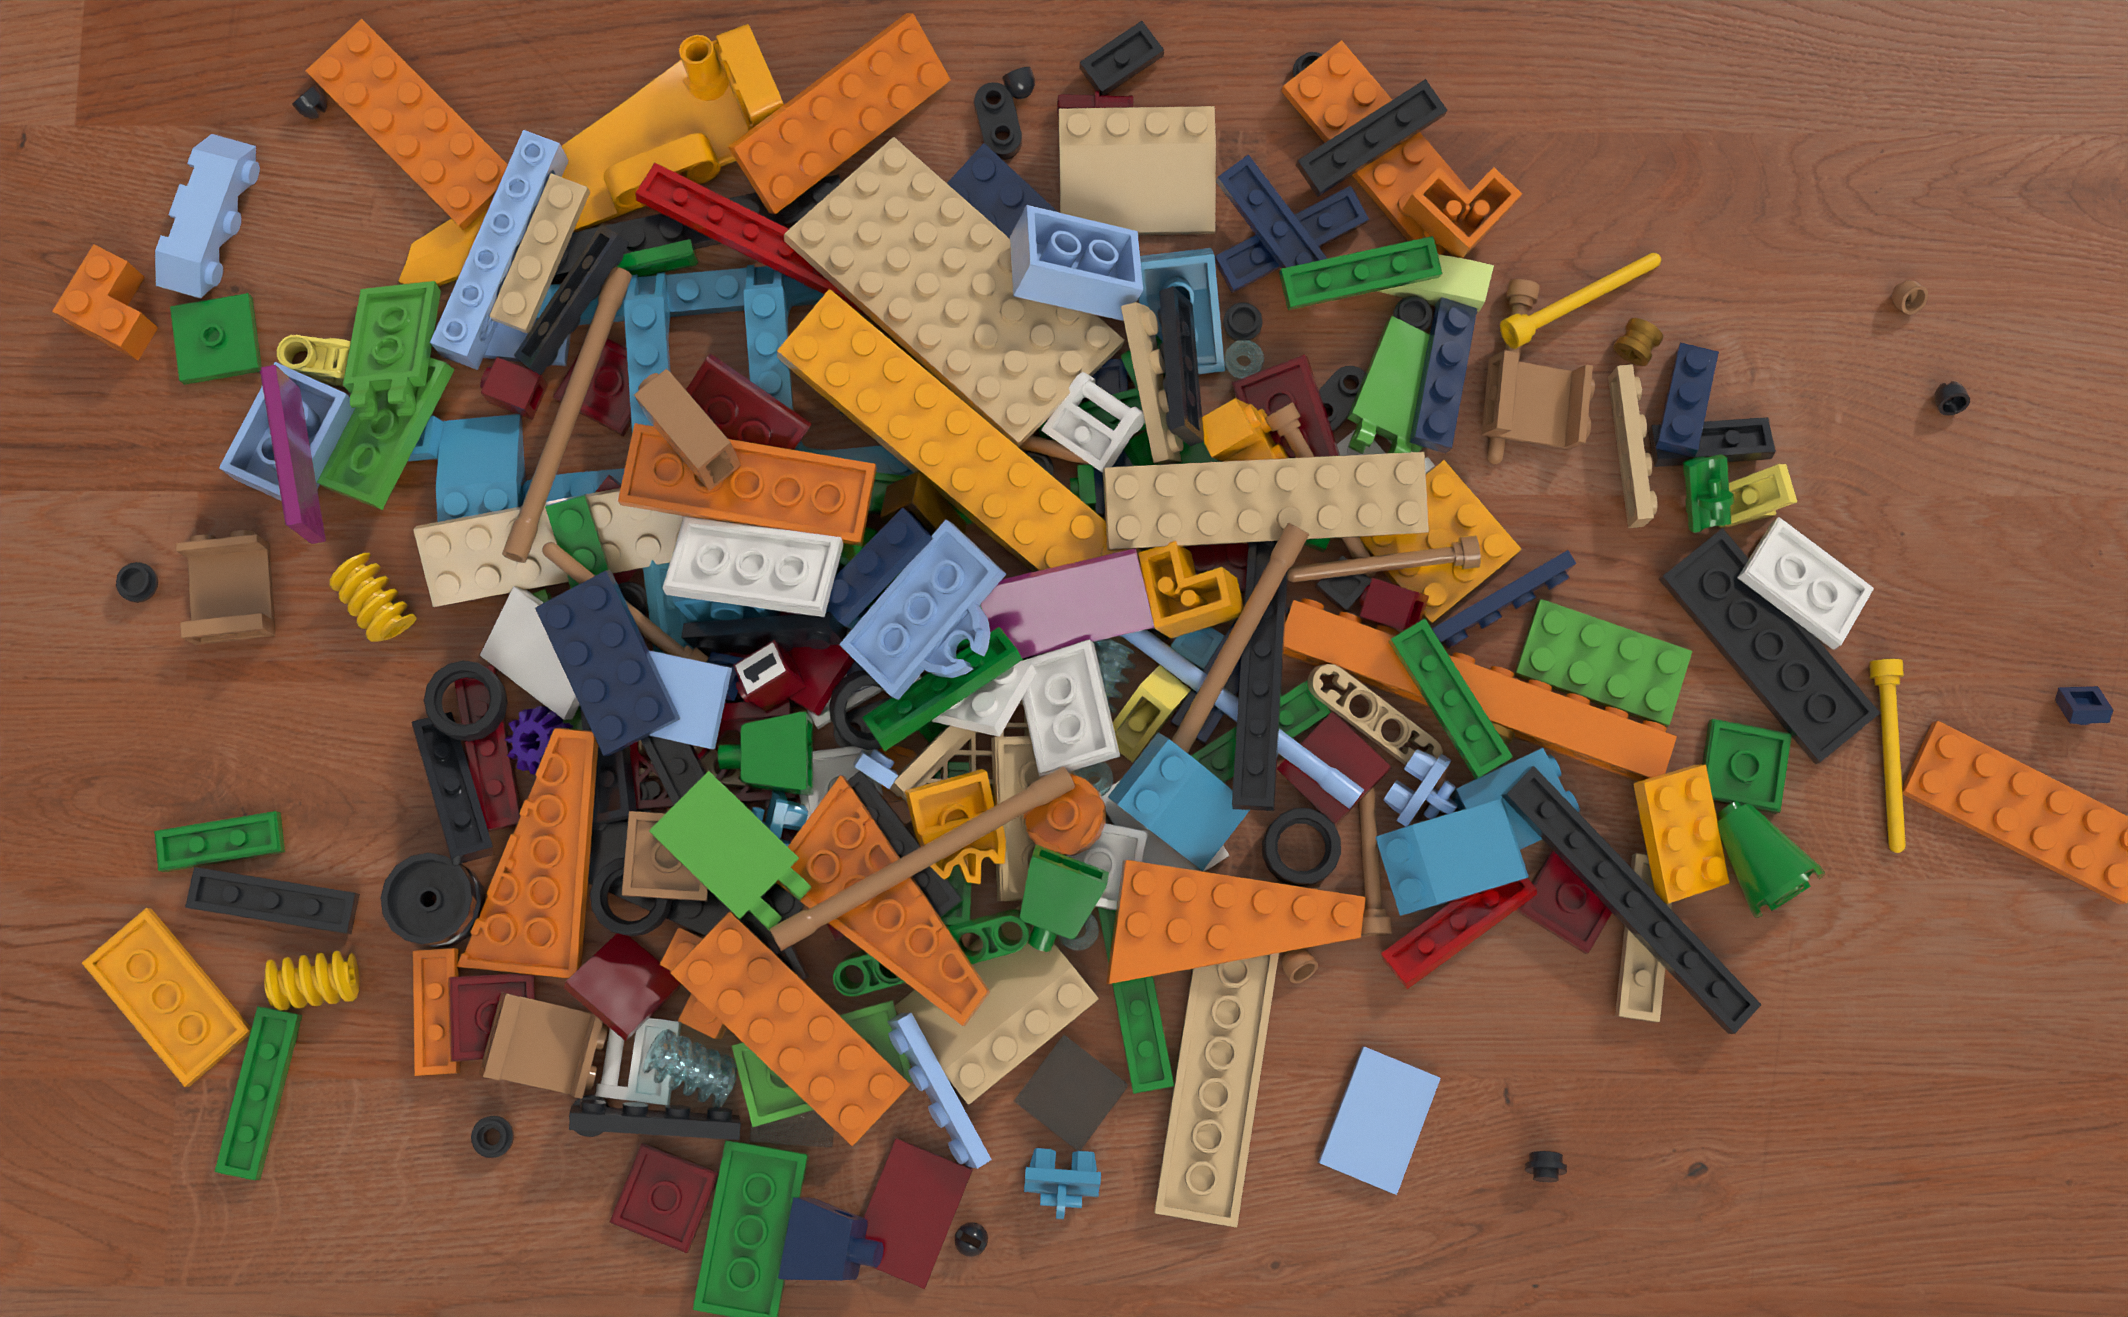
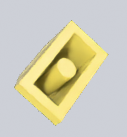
(1148, 711)

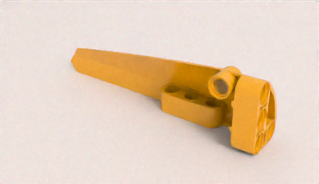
(675, 120)

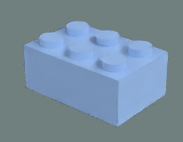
(1075, 262)
(251, 452)

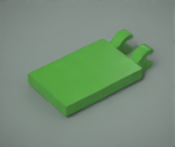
(391, 345)
(1390, 389)
(729, 849)

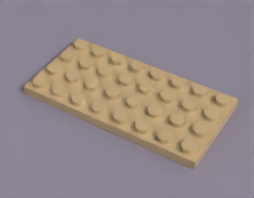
(944, 291)

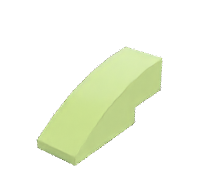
(1461, 281)

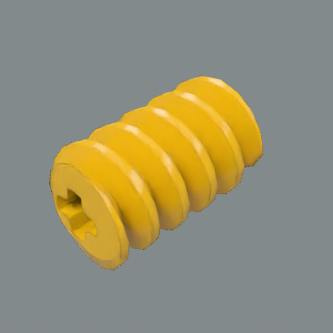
(368, 600)
(311, 983)

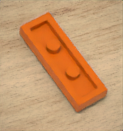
(431, 1011)

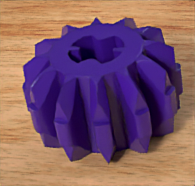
(532, 736)

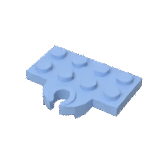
(927, 614)

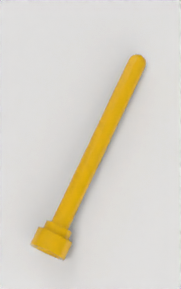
(1520, 328)
(1886, 676)

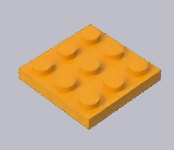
(1451, 515)

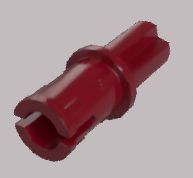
(1070, 101)

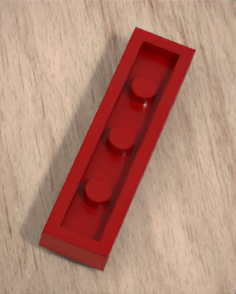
(1453, 930)

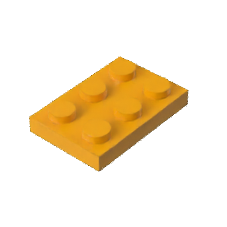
(1681, 833)

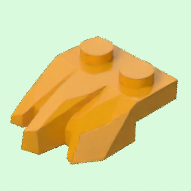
(948, 804)

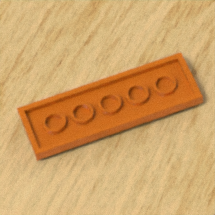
(1338, 94)
(839, 113)
(410, 123)
(768, 490)
(2022, 810)
(790, 1028)

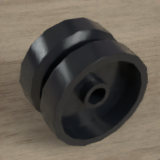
(410, 906)

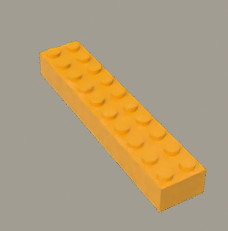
(942, 438)

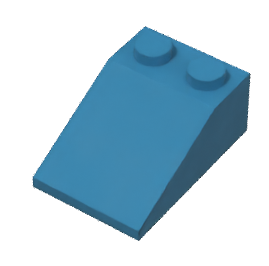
(1194, 277)
(480, 466)
(1178, 801)
(1451, 857)

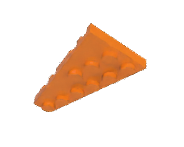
(541, 883)
(1198, 919)
(899, 925)

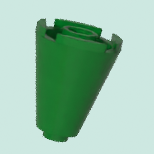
(1764, 858)

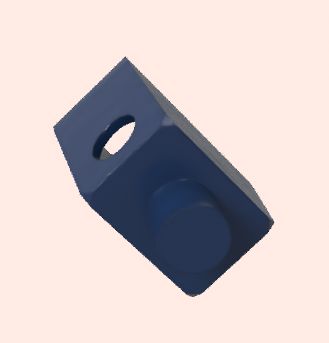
(826, 1243)

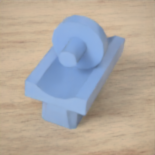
(1429, 771)

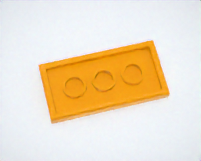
(167, 997)

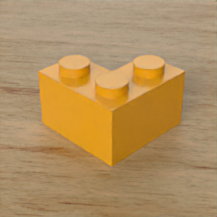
(1240, 434)
(1182, 599)

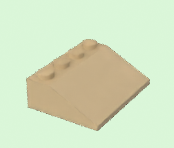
(1140, 168)
(1027, 1005)

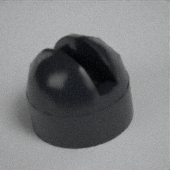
(1020, 82)
(307, 101)
(1959, 398)
(975, 1230)

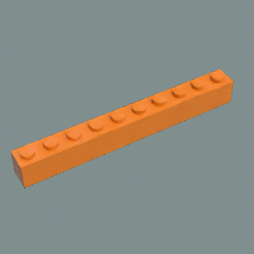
(1527, 709)

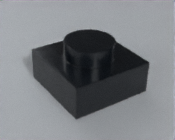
(1343, 590)

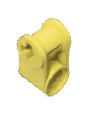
(324, 361)

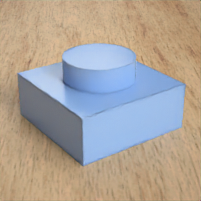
(877, 767)

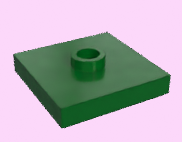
(215, 338)

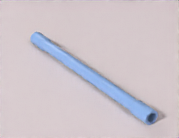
(1328, 778)

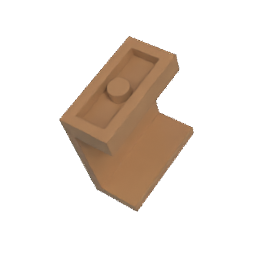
(1537, 402)
(228, 588)
(543, 1045)

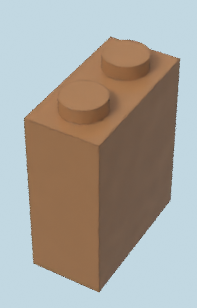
(687, 428)

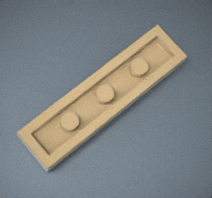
(539, 253)
(1149, 368)
(1630, 431)
(1640, 972)

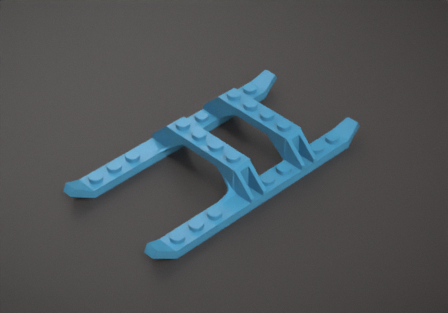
(647, 312)

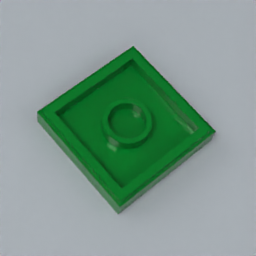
(1746, 764)

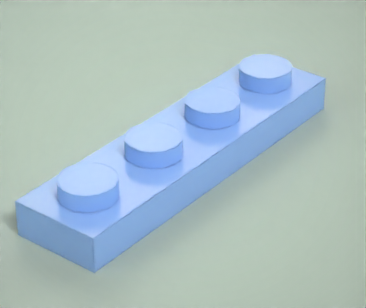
(945, 1105)

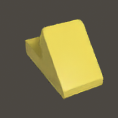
(1761, 495)

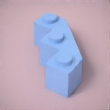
(205, 215)

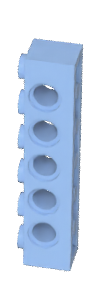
(465, 323)

